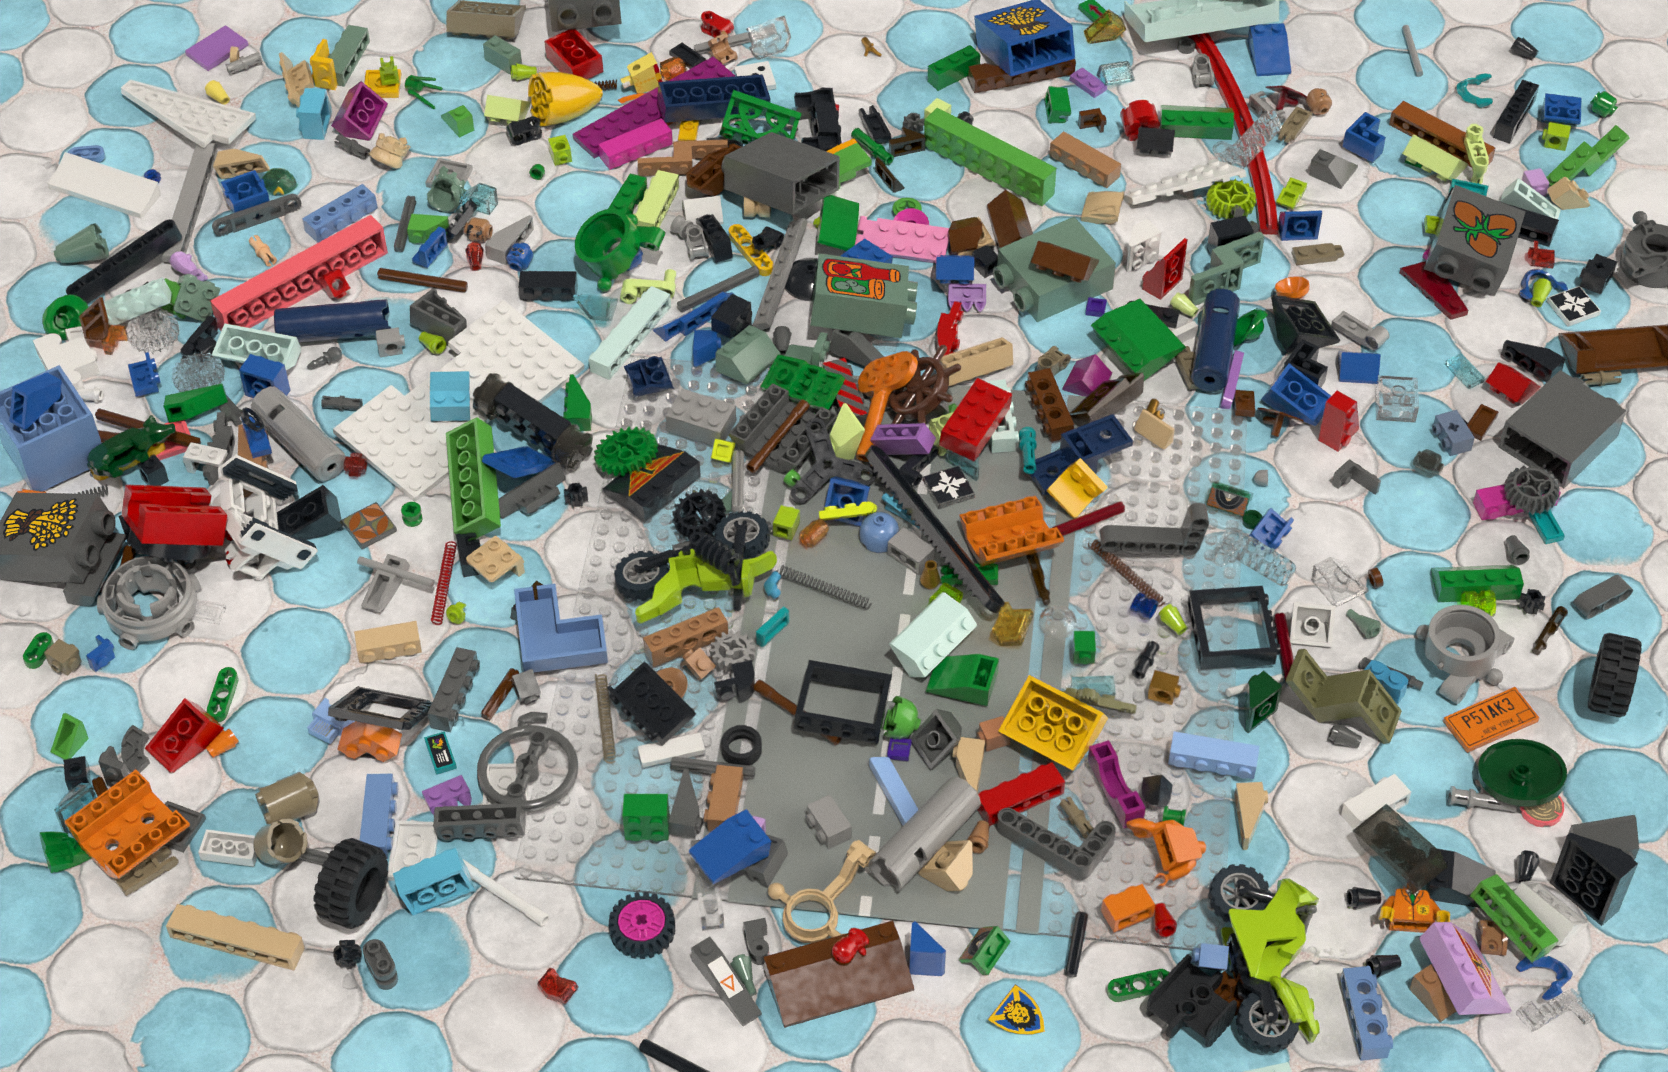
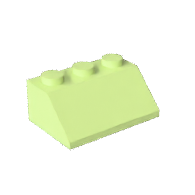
(1433, 159)

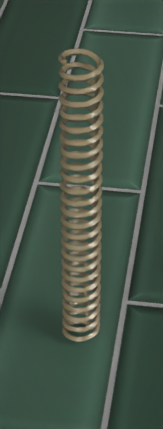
(607, 716)

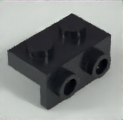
(1155, 139)

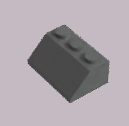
(1616, 832)

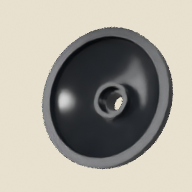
(802, 278)

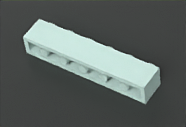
(629, 332)

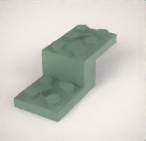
(1226, 267)

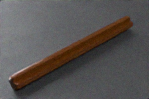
(128, 422)

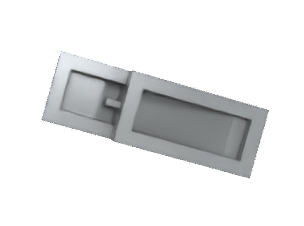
(384, 585)

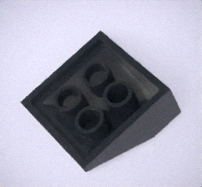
(1301, 320)

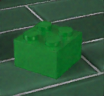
(646, 817)

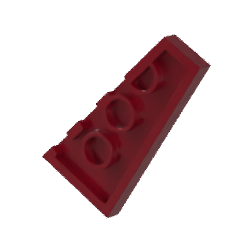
(1436, 289)

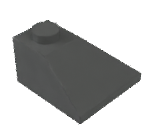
(1331, 168)
(937, 737)

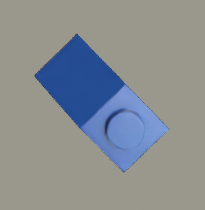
(705, 346)

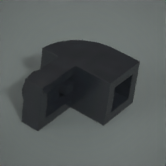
(740, 685)

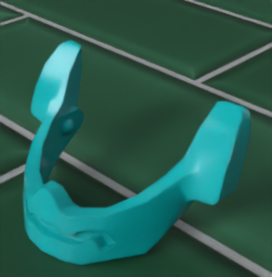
(1467, 96)

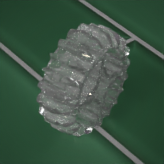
(141, 330)
(198, 372)

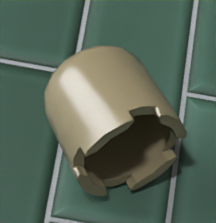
(280, 842)

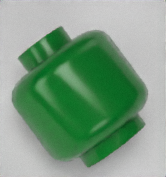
(1604, 104)

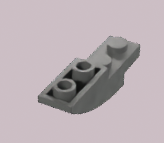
(224, 440)

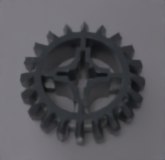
(708, 506)

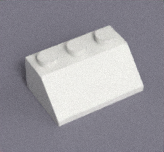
(1551, 911)

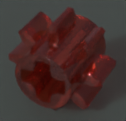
(355, 464)

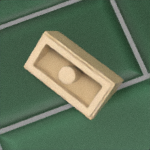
(1154, 429)

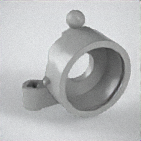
(1473, 628)

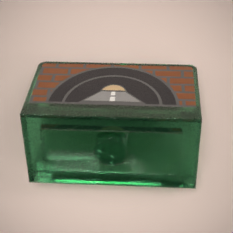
(1229, 498)

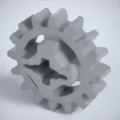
(732, 649)

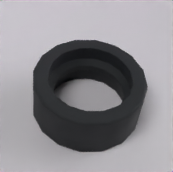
(741, 732)

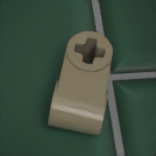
(1053, 359)

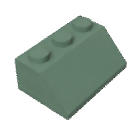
(746, 355)

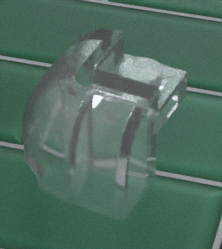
(769, 38)

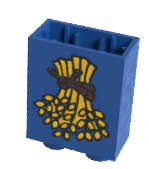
(1024, 37)

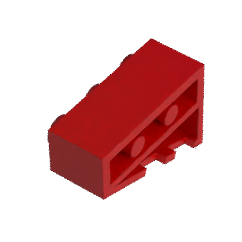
(1339, 421)

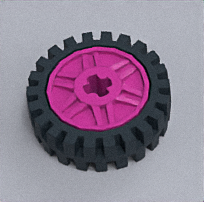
(642, 925)

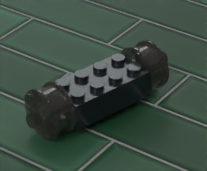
(533, 420)

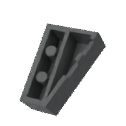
(436, 317)

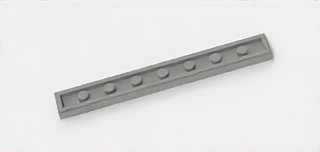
(780, 274)

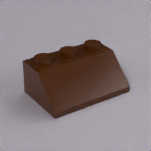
(1063, 261)

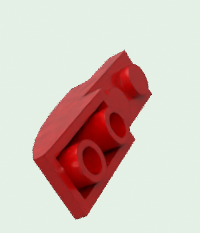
(948, 328)

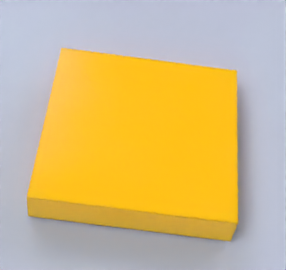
(373, 81)

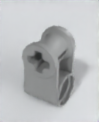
(1202, 70)
(696, 242)

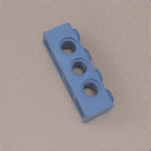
(1368, 1045)

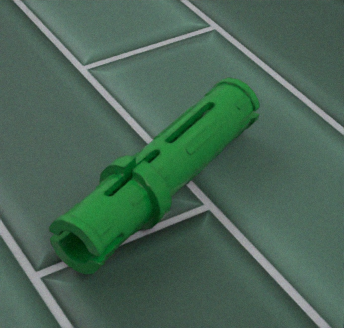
(876, 150)

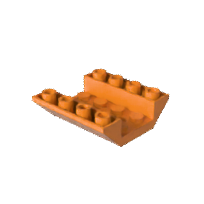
(1008, 531)
(118, 819)

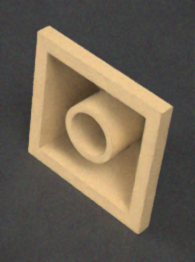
(950, 866)

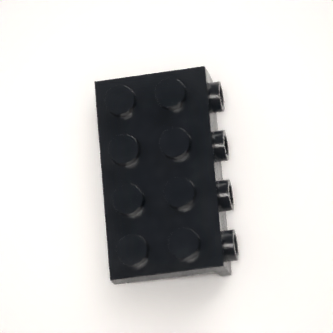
(651, 704)

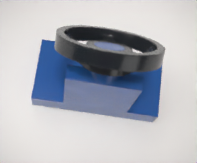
(255, 433)

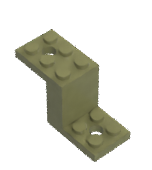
(1343, 696)

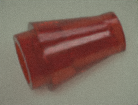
(474, 254)

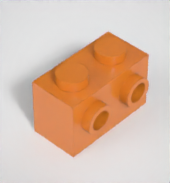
(1127, 907)

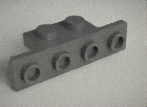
(533, 492)

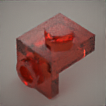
(556, 987)

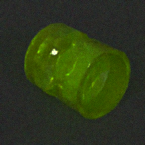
(1484, 600)

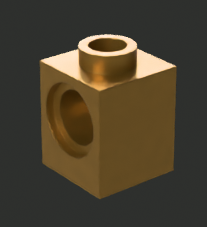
(1164, 687)

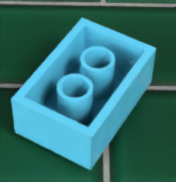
(433, 881)

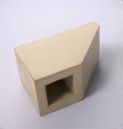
(1568, 195)

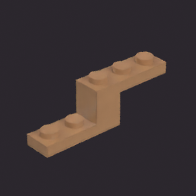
(683, 154)

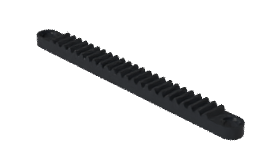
(934, 530)

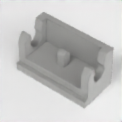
(1259, 106)

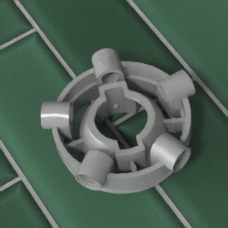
(167, 616)

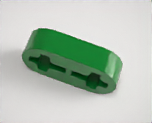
(35, 649)

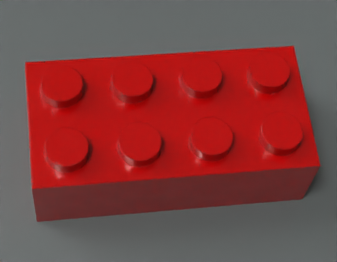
(975, 419)

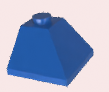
(846, 491)

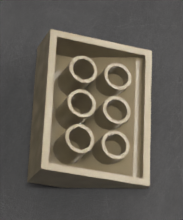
(484, 19)

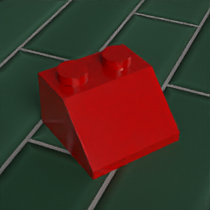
(1511, 383)

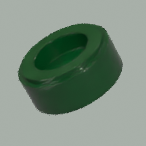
(1251, 519)

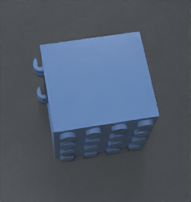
(56, 442)

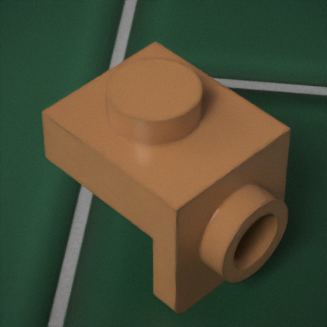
(697, 663)

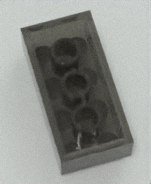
(1400, 849)

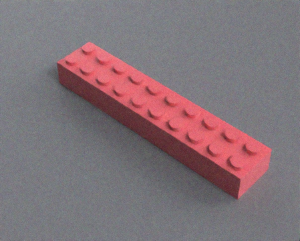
(300, 274)

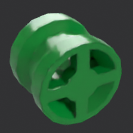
(410, 519)

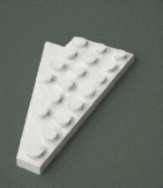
(189, 115)

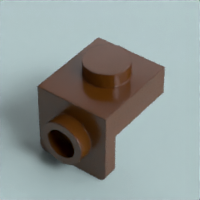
(1092, 118)

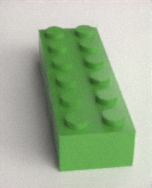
(472, 481)

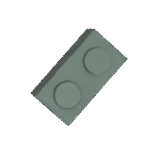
(501, 53)

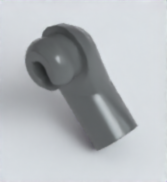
(537, 717)

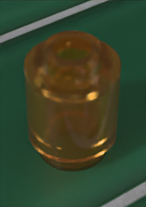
(813, 533)

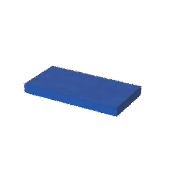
(518, 461)

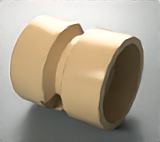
(753, 207)

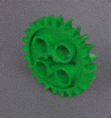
(626, 451)

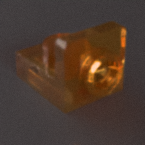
(115, 334)

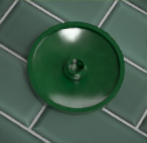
(1522, 772)

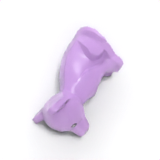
(182, 262)

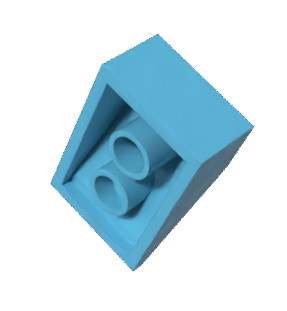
(450, 396)

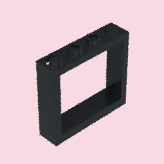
(1239, 657)
(849, 678)

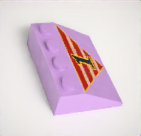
(1463, 970)

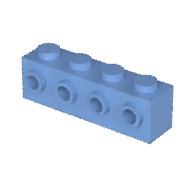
(340, 213)

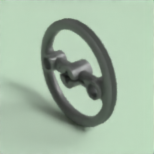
(528, 766)

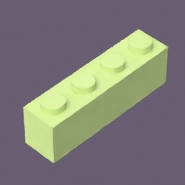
(657, 199)

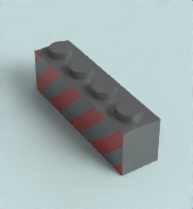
(849, 390)

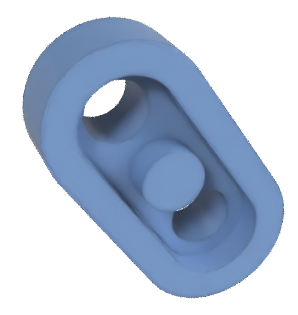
(93, 152)

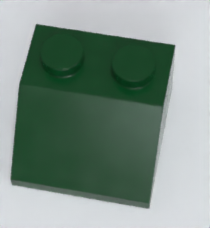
(1261, 699)

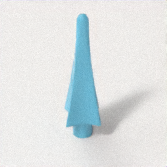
(893, 506)

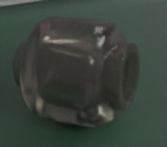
(1428, 463)

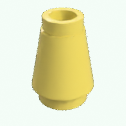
(217, 92)

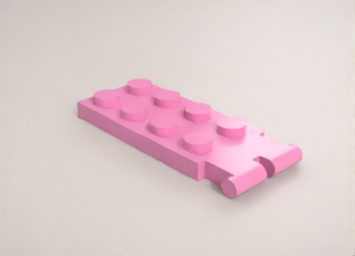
(905, 239)

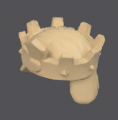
(390, 150)

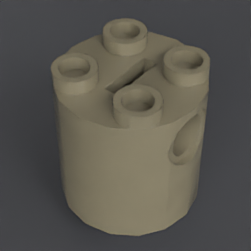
(288, 798)

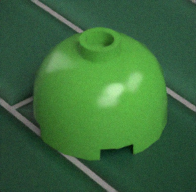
(901, 719)

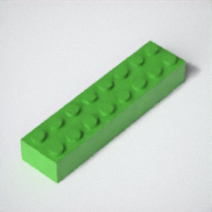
(989, 156)

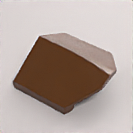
(965, 234)
(95, 321)

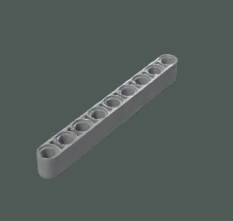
(192, 196)

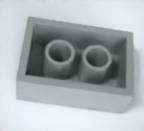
(700, 417)

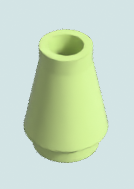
(1182, 303)

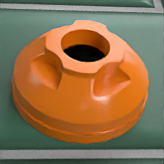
(1292, 287)

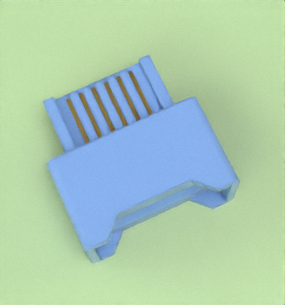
(325, 726)

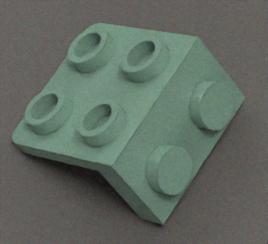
(195, 297)
(812, 355)

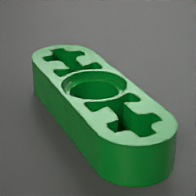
(220, 686)
(1135, 993)

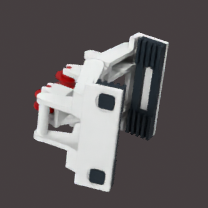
(261, 532)

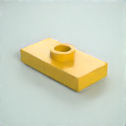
(688, 130)

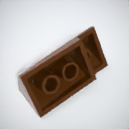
(1008, 219)

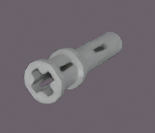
(1471, 799)

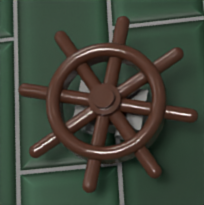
(927, 390)

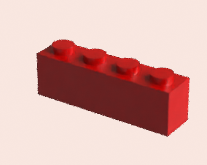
(1022, 792)

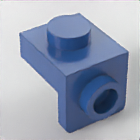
(101, 655)

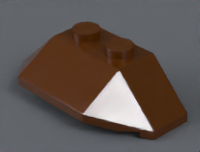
(708, 174)

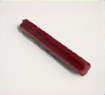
(1091, 518)
(1284, 642)

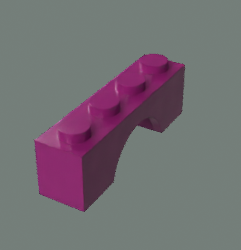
(1106, 768)

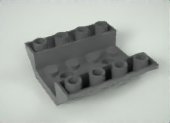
(763, 421)

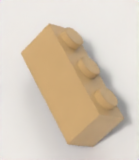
(387, 642)

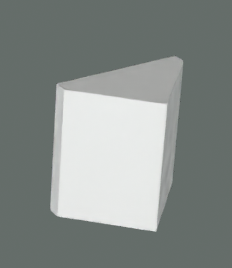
(701, 206)
(1312, 624)

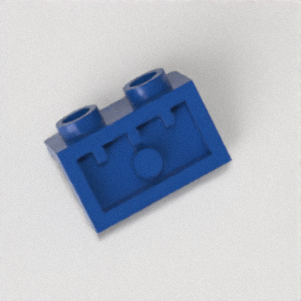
(431, 248)

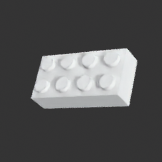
(228, 848)

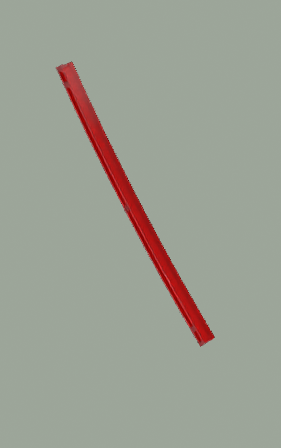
(1234, 99)

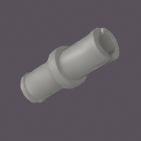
(243, 63)

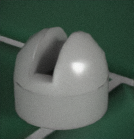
(1261, 477)

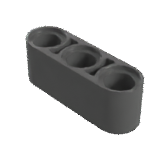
(1603, 596)

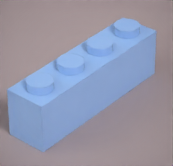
(1213, 755)

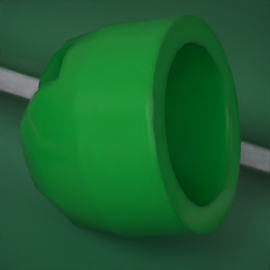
(537, 171)

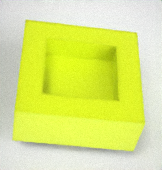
(723, 450)

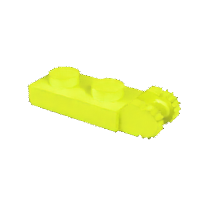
(848, 511)

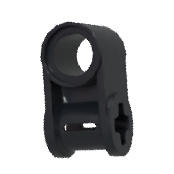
(523, 131)

